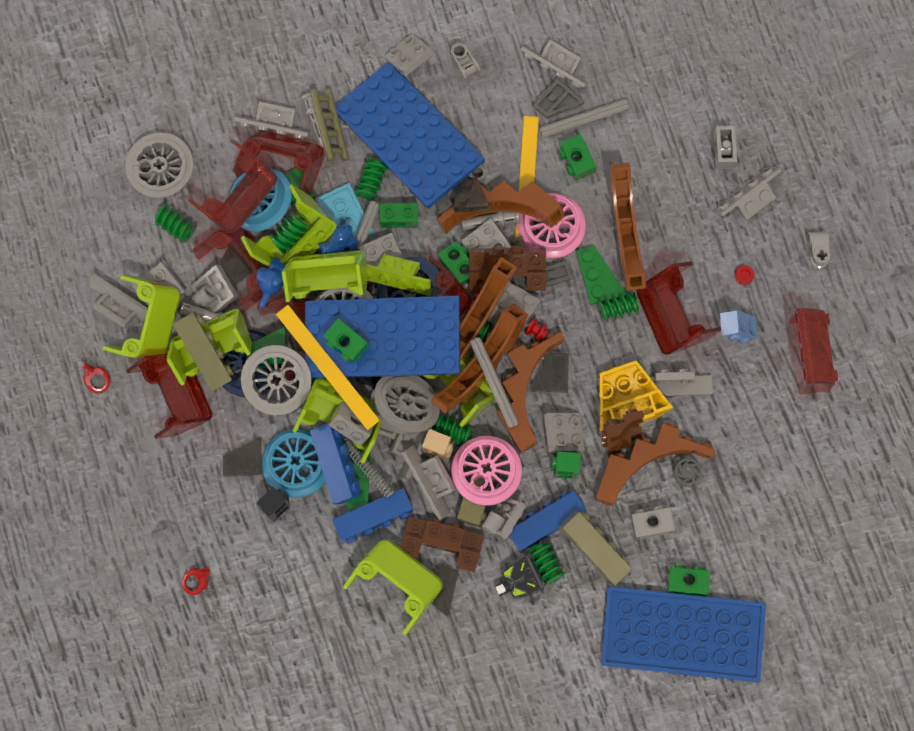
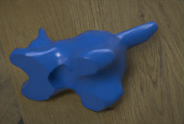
(340, 240)
(270, 280)

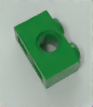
(577, 146)
(399, 215)
(340, 331)
(677, 585)

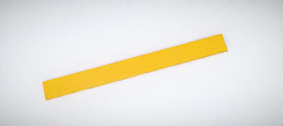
(528, 154)
(328, 367)

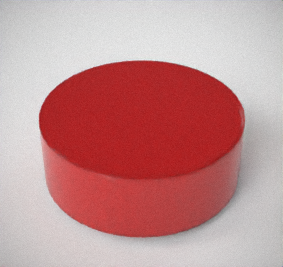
(744, 275)

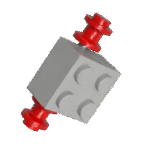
(524, 301)

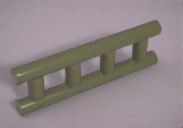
(331, 115)

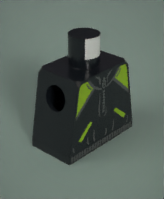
(520, 580)

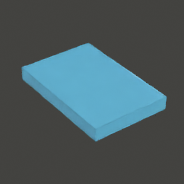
(343, 204)

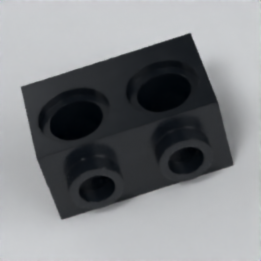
(274, 503)

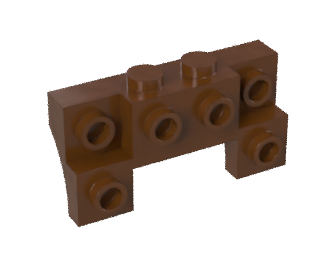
(530, 263)
(619, 434)
(445, 538)

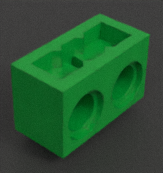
(455, 266)
(566, 465)

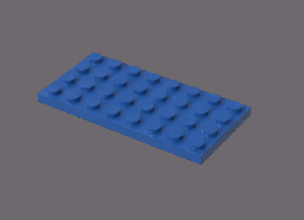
(408, 135)
(404, 334)
(683, 634)

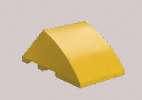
(629, 389)

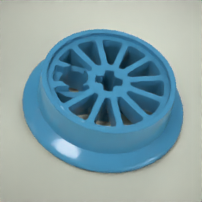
(281, 199)
(311, 483)

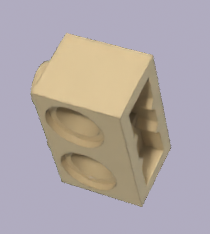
(437, 444)

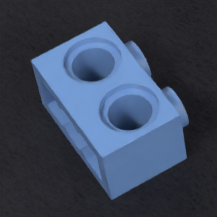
(738, 326)

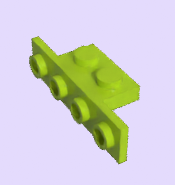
(399, 274)

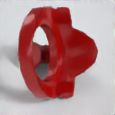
(89, 372)
(200, 574)

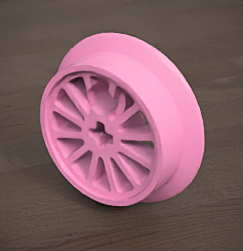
(570, 240)
(477, 494)

